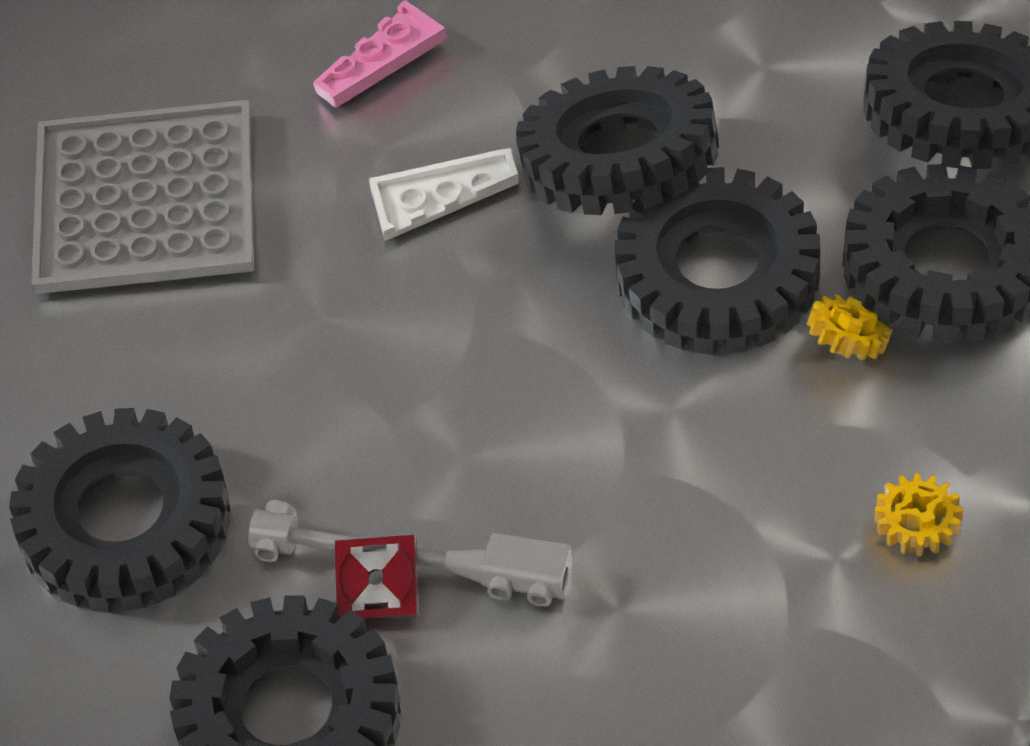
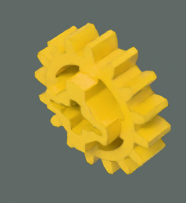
(848, 327)
(918, 514)

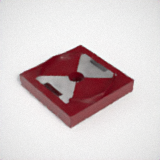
(399, 580)

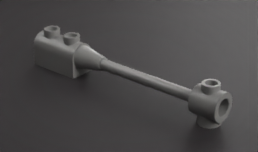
(505, 566)

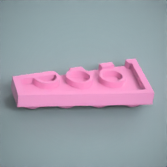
(389, 49)

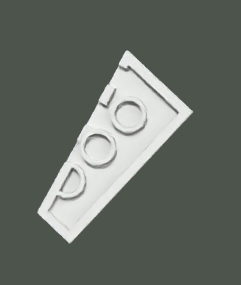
(431, 191)

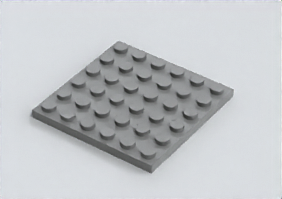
(143, 197)

